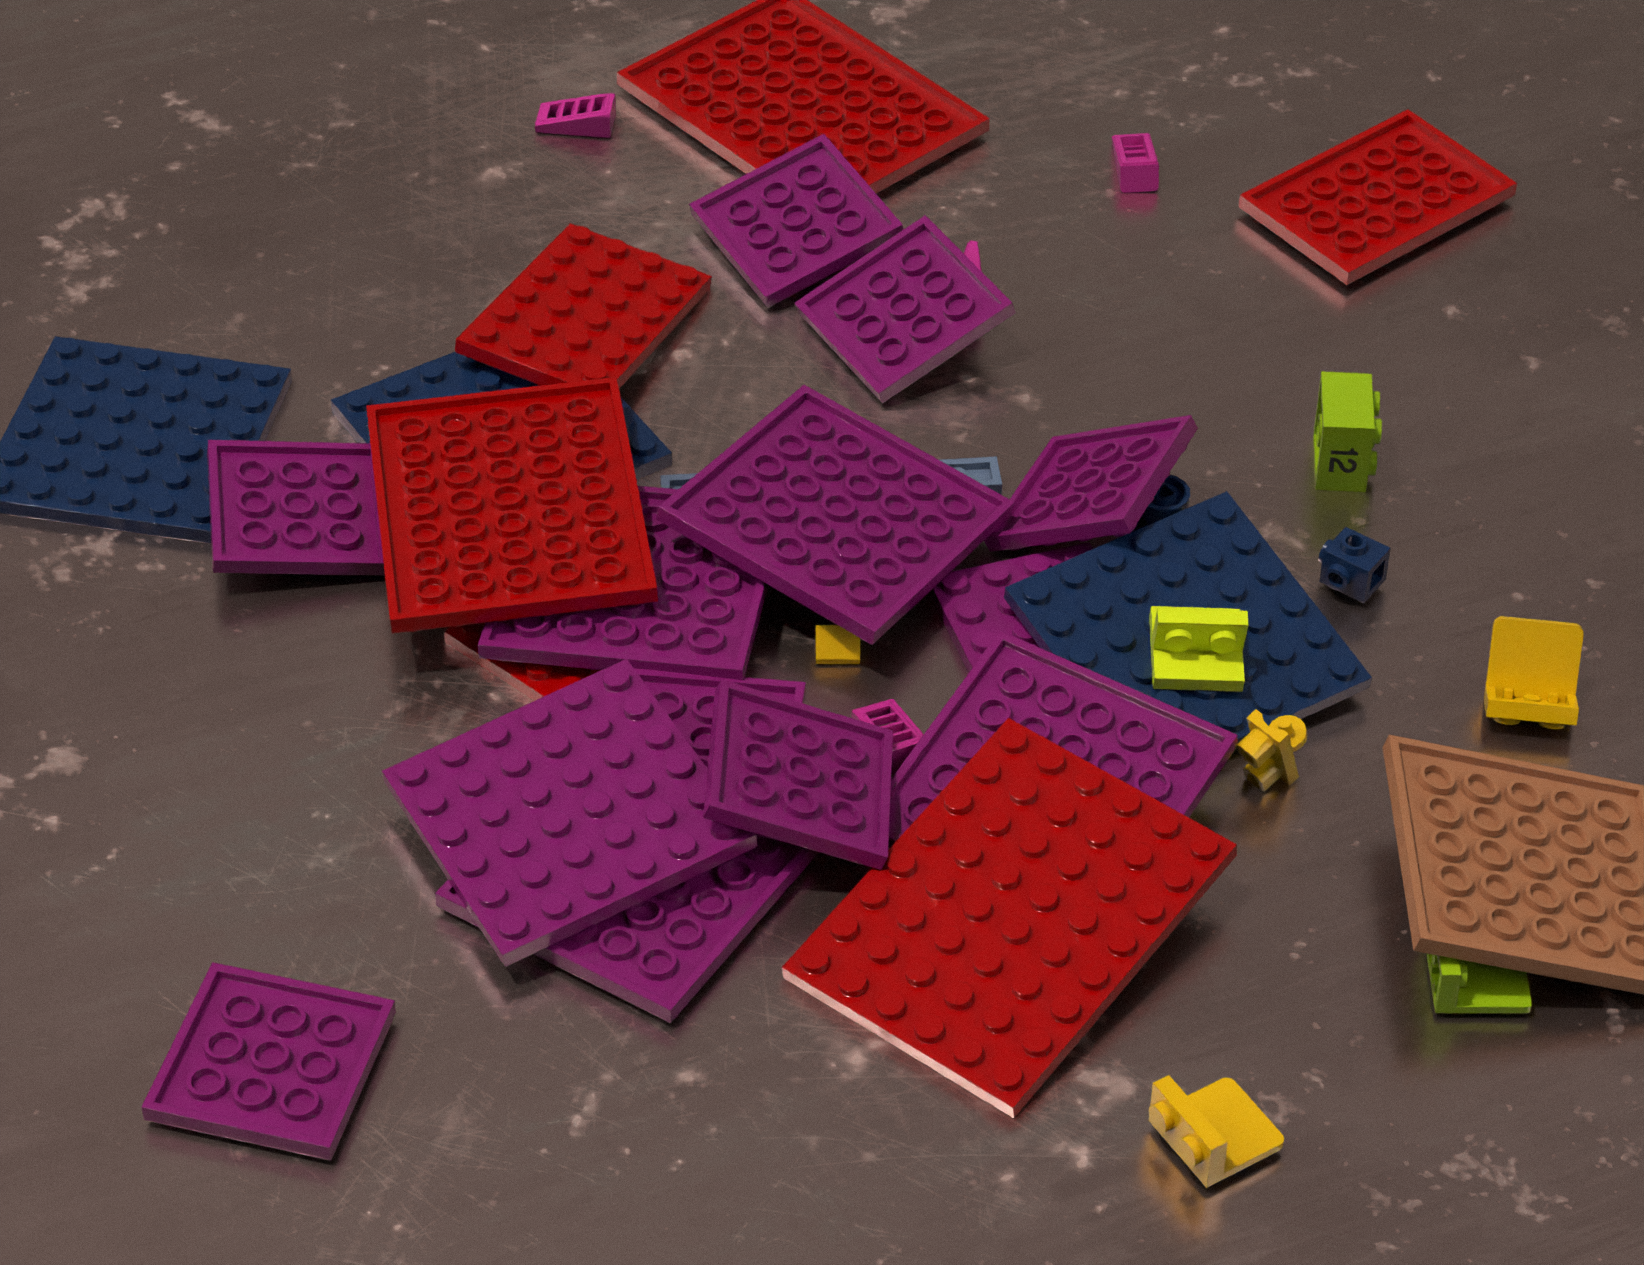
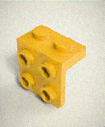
(1533, 672)
(1213, 1128)

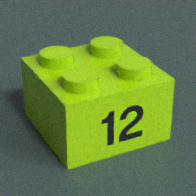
(1346, 431)

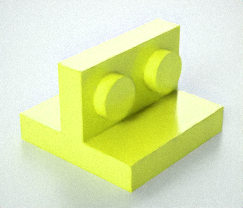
(1197, 648)

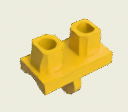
(1271, 749)

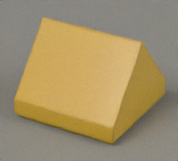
(836, 645)

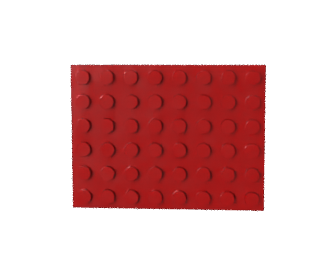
(794, 73)
(508, 505)
(1010, 915)

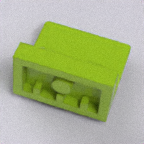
(1477, 987)

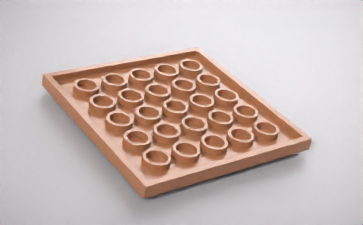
(1520, 863)

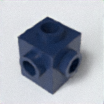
(1354, 564)

